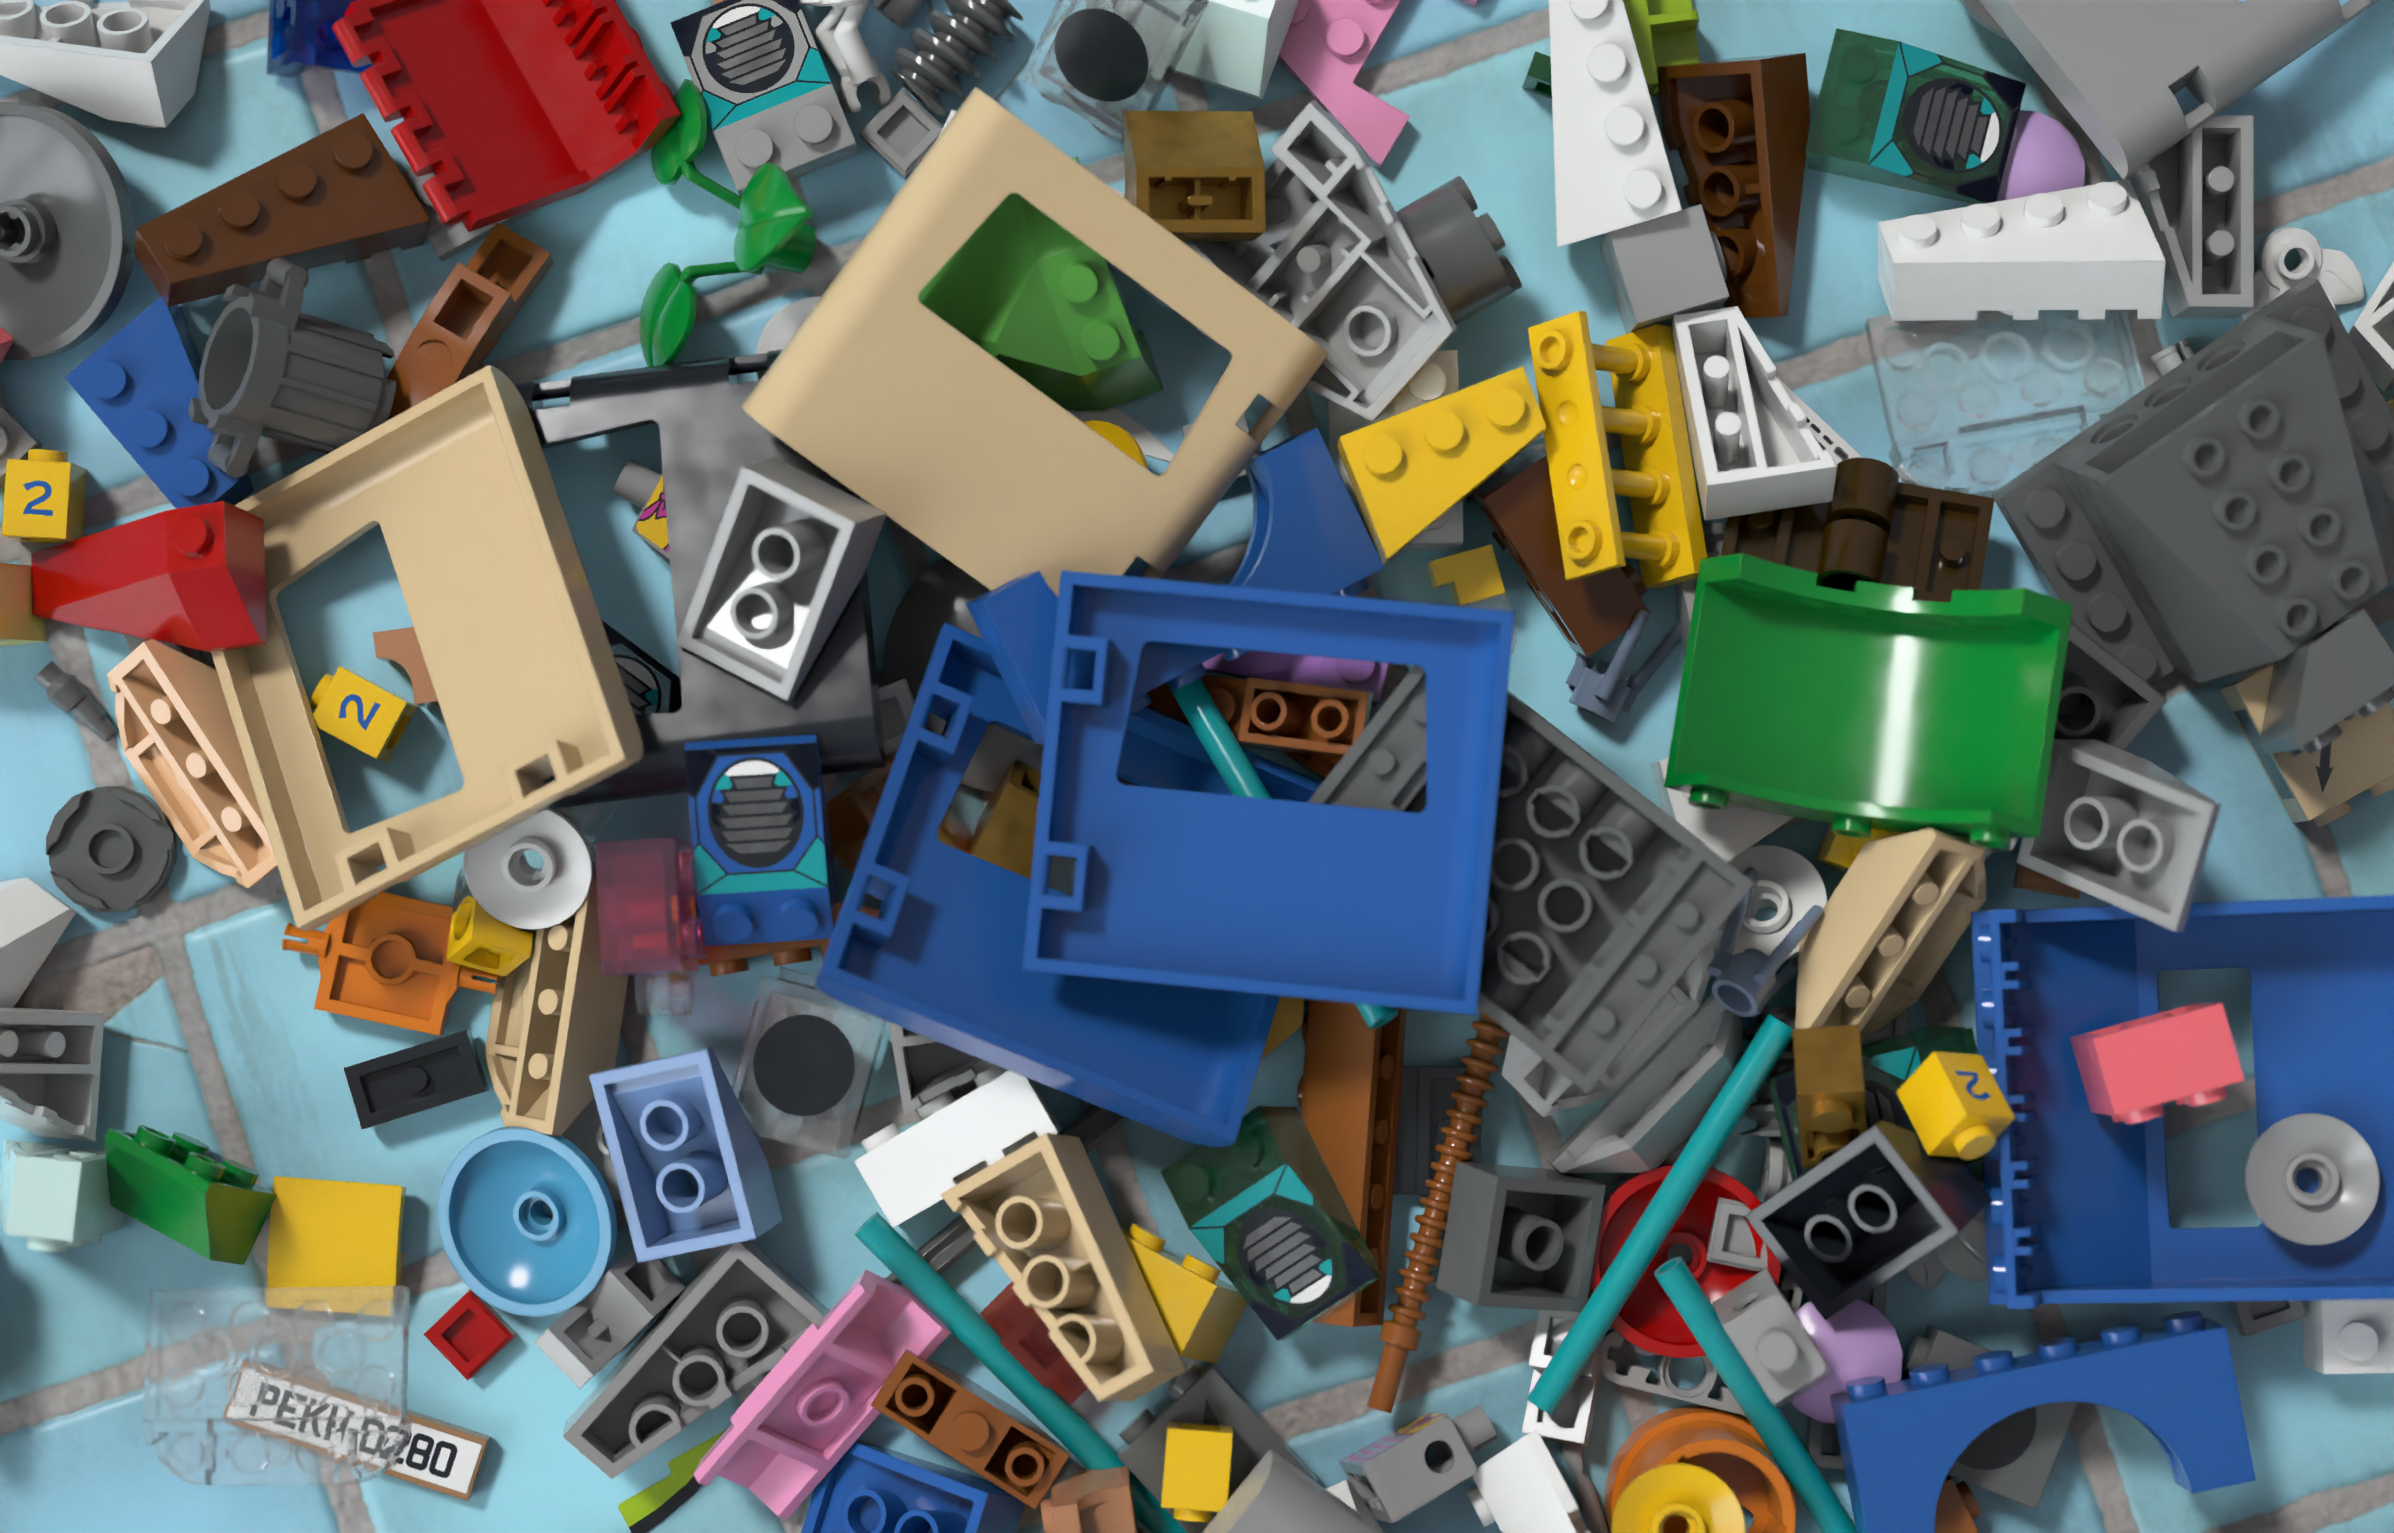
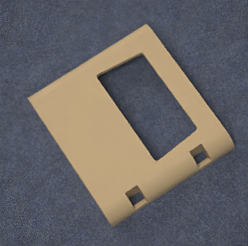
(964, 442)
(497, 622)

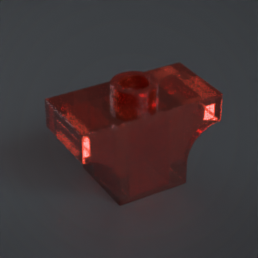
(1028, 1342)

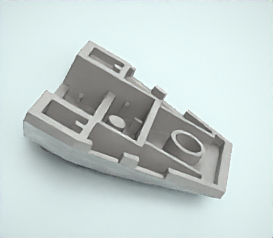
(1339, 267)

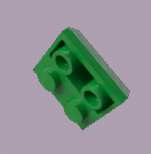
(185, 1193)

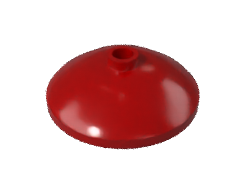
(1648, 1314)

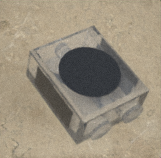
(1111, 56)
(806, 1064)

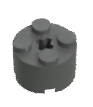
(1459, 249)

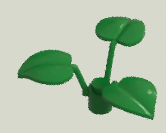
(768, 233)

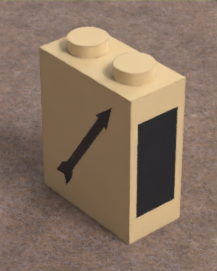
(2323, 781)

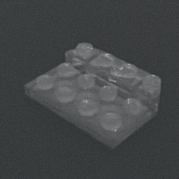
(1996, 393)
(277, 1383)

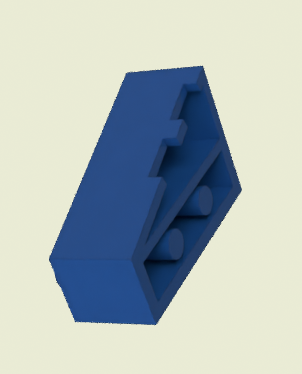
(143, 393)

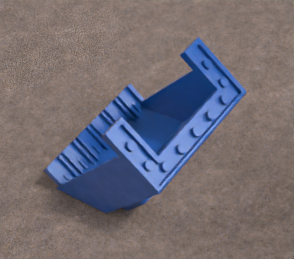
(2087, 1199)

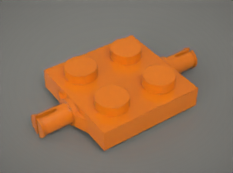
(389, 963)

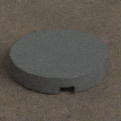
(111, 849)

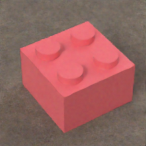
(2158, 1059)

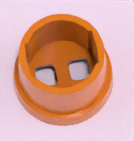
(1714, 1441)

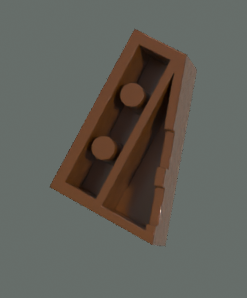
(1524, 519)

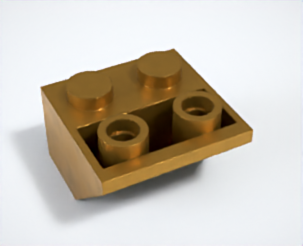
(1196, 173)

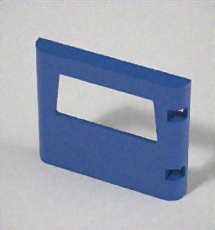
(1264, 886)
(955, 926)

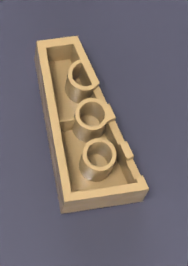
(1070, 1263)

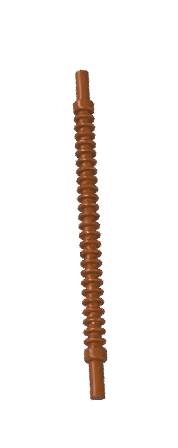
(1401, 1332)

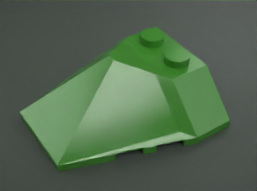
(1045, 309)

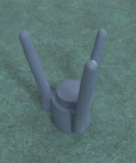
(1604, 686)
(1748, 978)

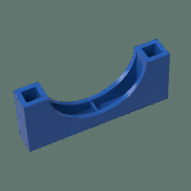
(1300, 541)
(2170, 1378)

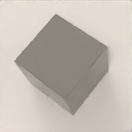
(1665, 268)

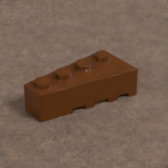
(309, 205)

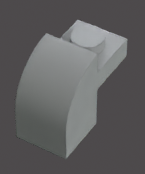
(609, 1318)

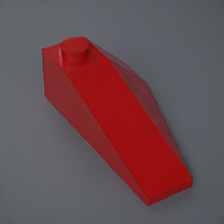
(167, 577)

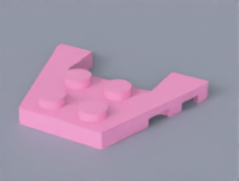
(1326, 53)

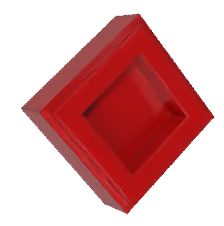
(470, 1334)

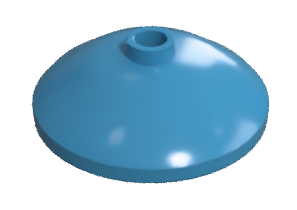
(504, 1239)

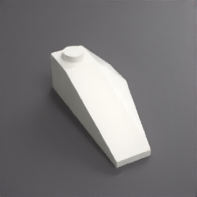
(108, 57)
(1525, 1491)

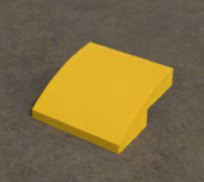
(335, 1234)

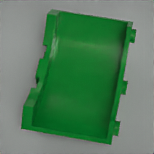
(1868, 703)

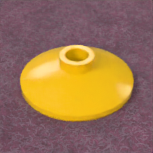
(1680, 1491)

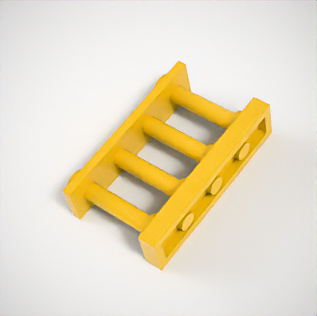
(1653, 445)

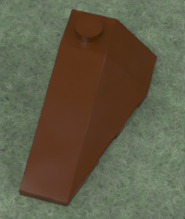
(1744, 155)

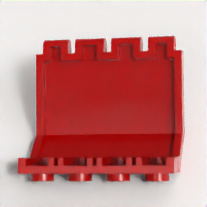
(507, 97)

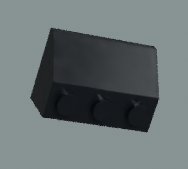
(1866, 1214)

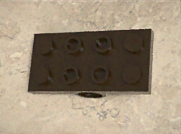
(1875, 534)

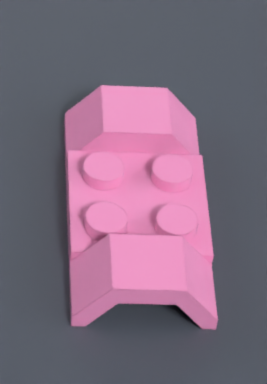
(821, 1394)

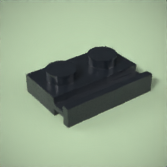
(1421, 1115)

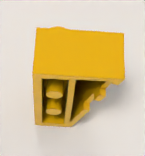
(1436, 454)
(1189, 1296)

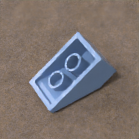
(684, 1155)

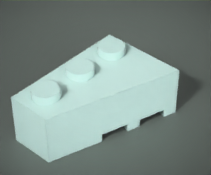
(55, 1195)

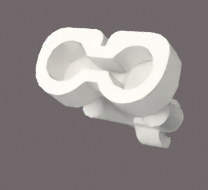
(848, 52)

